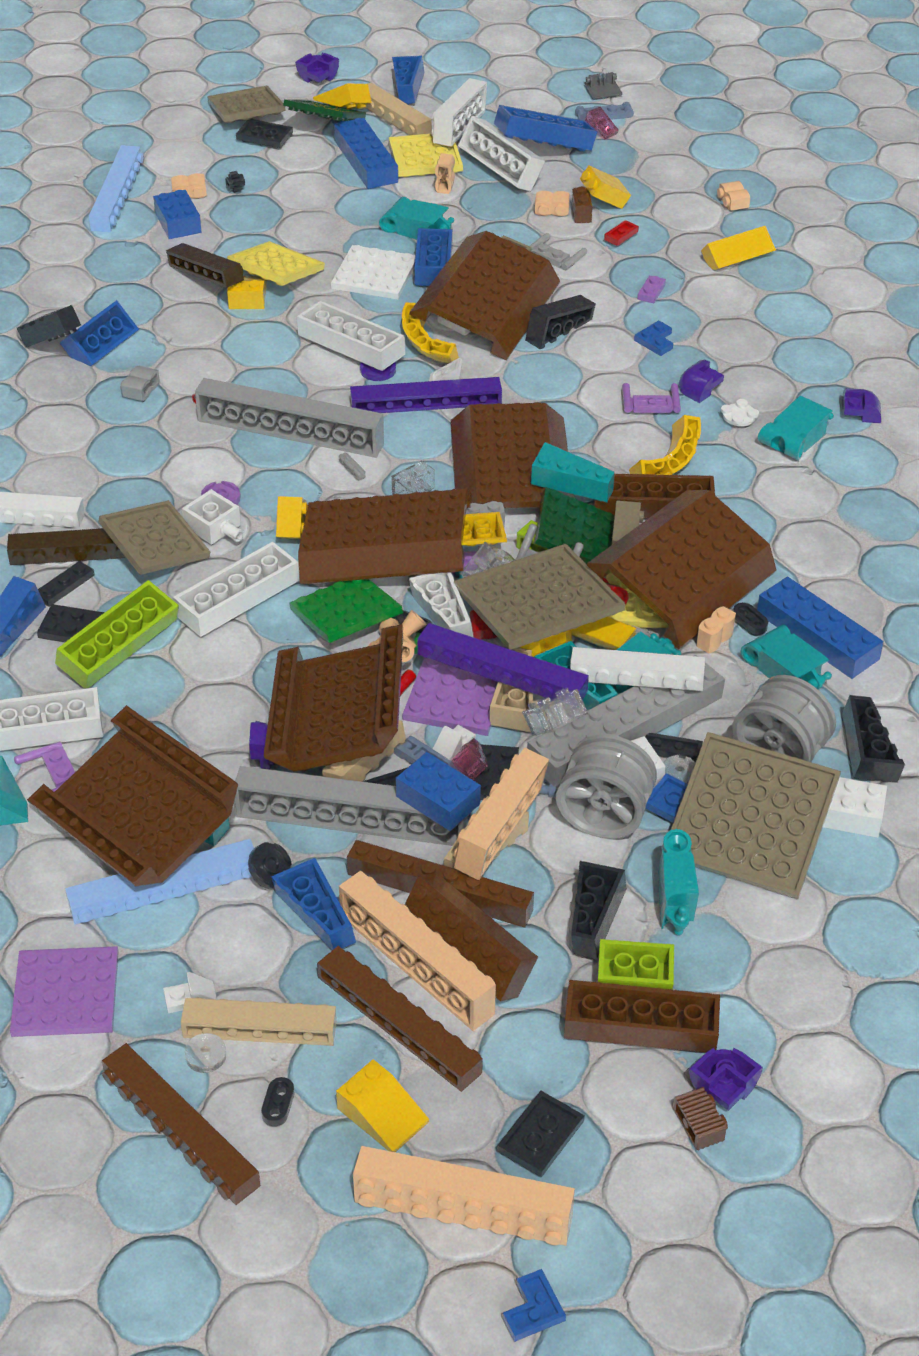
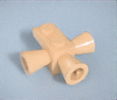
(411, 625)

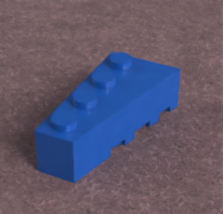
(408, 76)
(18, 609)
(313, 900)

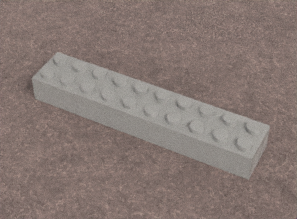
(290, 417)
(628, 716)
(334, 806)

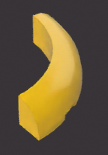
(420, 340)
(685, 436)

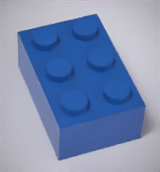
(177, 214)
(438, 791)

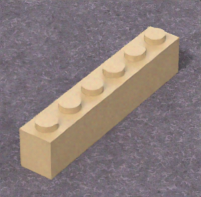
(398, 112)
(260, 1021)

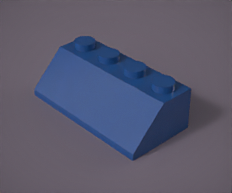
(100, 335)

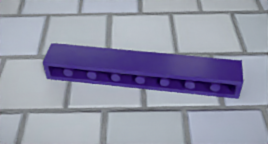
(426, 395)
(498, 663)

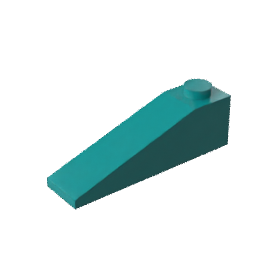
(12, 801)

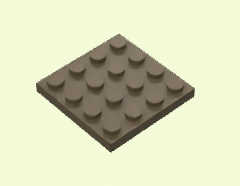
(246, 104)
(154, 537)

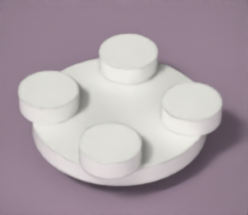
(739, 413)

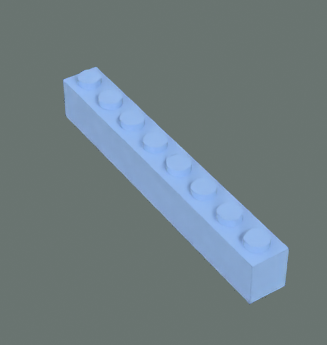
(115, 188)
(196, 873)

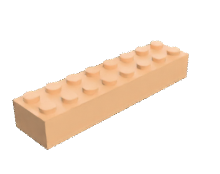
(418, 950)
(463, 1195)

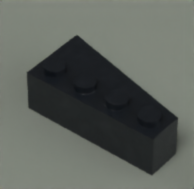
(558, 319)
(49, 326)
(868, 742)
(596, 904)

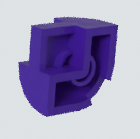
(317, 67)
(699, 381)
(862, 403)
(257, 743)
(726, 1075)

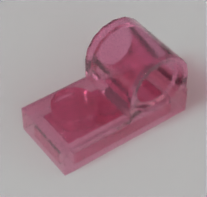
(600, 121)
(470, 759)

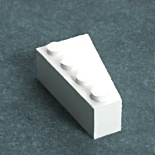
(441, 601)

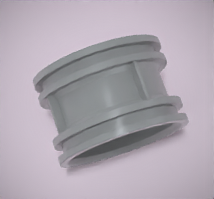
(798, 710)
(606, 786)

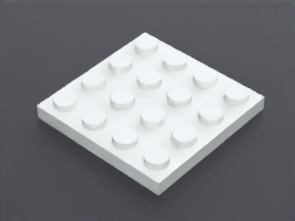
(374, 272)

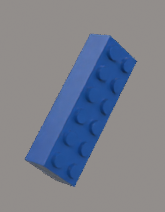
(545, 128)
(366, 153)
(821, 626)

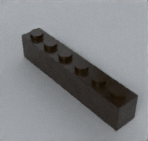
(205, 265)
(61, 547)

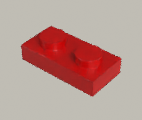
(621, 232)

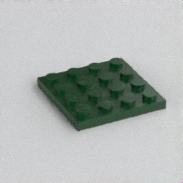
(323, 110)
(572, 521)

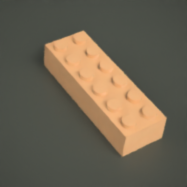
(500, 813)

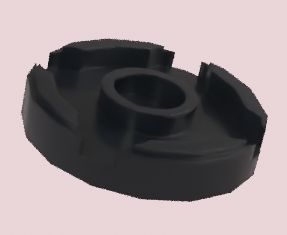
(266, 862)

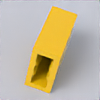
(605, 187)

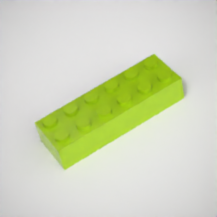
(116, 634)

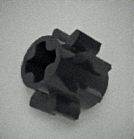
(235, 181)

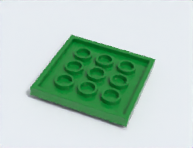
(345, 608)

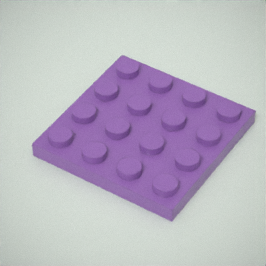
(450, 698)
(65, 991)

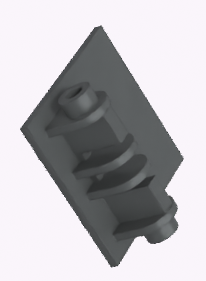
(602, 85)

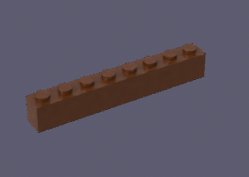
(401, 871)
(400, 1018)
(181, 1124)

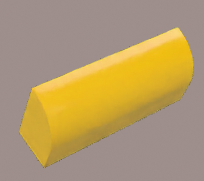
(738, 248)
(605, 633)

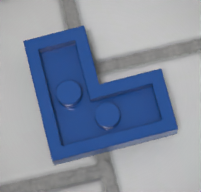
(654, 338)
(540, 1307)

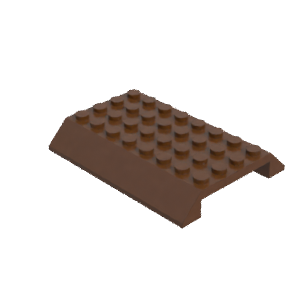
(490, 290)
(497, 449)
(383, 536)
(689, 561)
(335, 704)
(140, 801)

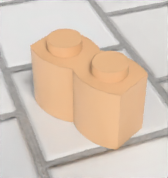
(445, 173)
(193, 184)
(733, 195)
(552, 203)
(716, 629)

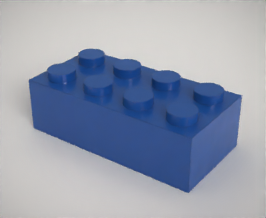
(432, 254)

